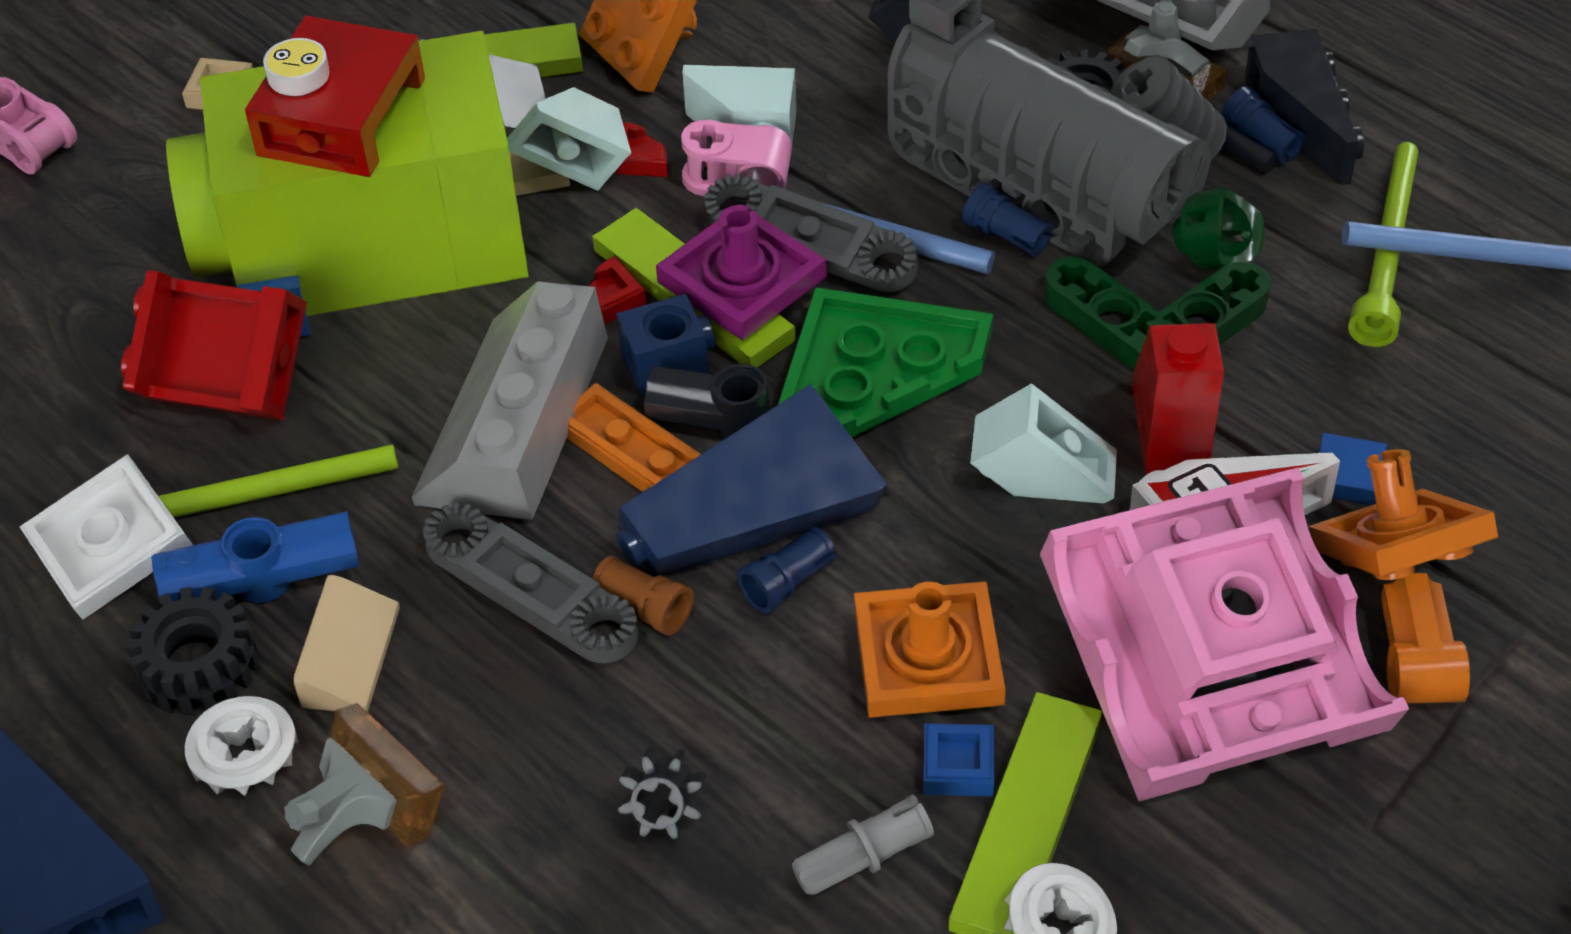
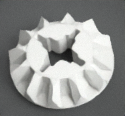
(232, 724)
(1067, 891)

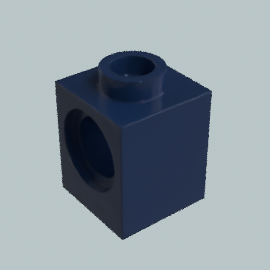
(666, 336)

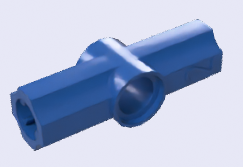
(258, 558)

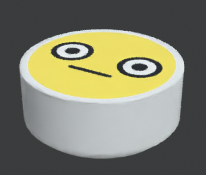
(296, 66)

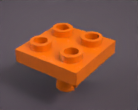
(638, 35)
(1403, 524)
(928, 649)

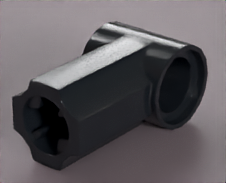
(708, 400)

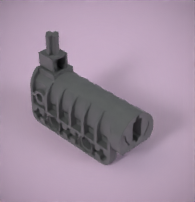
(1034, 133)

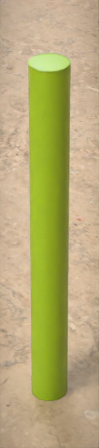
(280, 481)

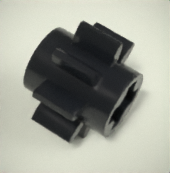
(656, 813)

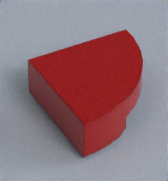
(646, 154)
(616, 289)

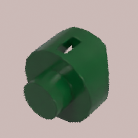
(1211, 221)

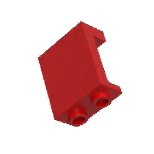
(338, 120)
(213, 345)

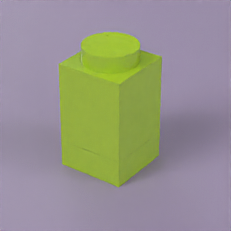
(422, 225)

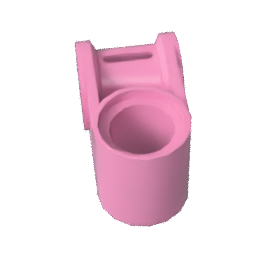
(31, 127)
(748, 150)

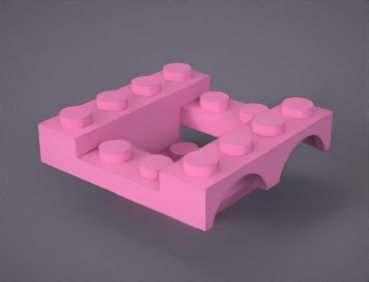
(1155, 628)

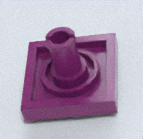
(741, 271)

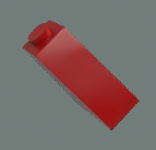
(1177, 393)

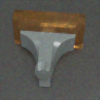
(1165, 40)
(364, 782)

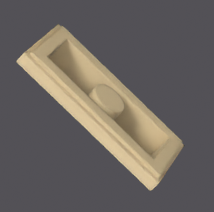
(344, 646)

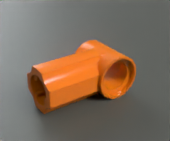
(1422, 654)

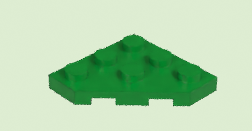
(884, 354)

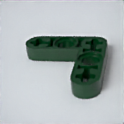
(1126, 339)

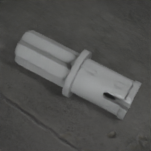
(863, 846)

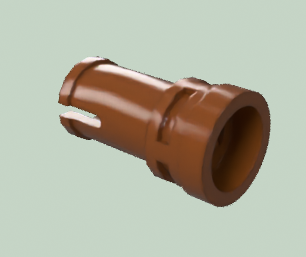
(654, 599)

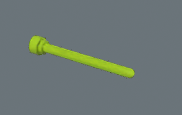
(1376, 315)

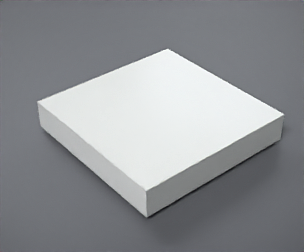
(103, 536)

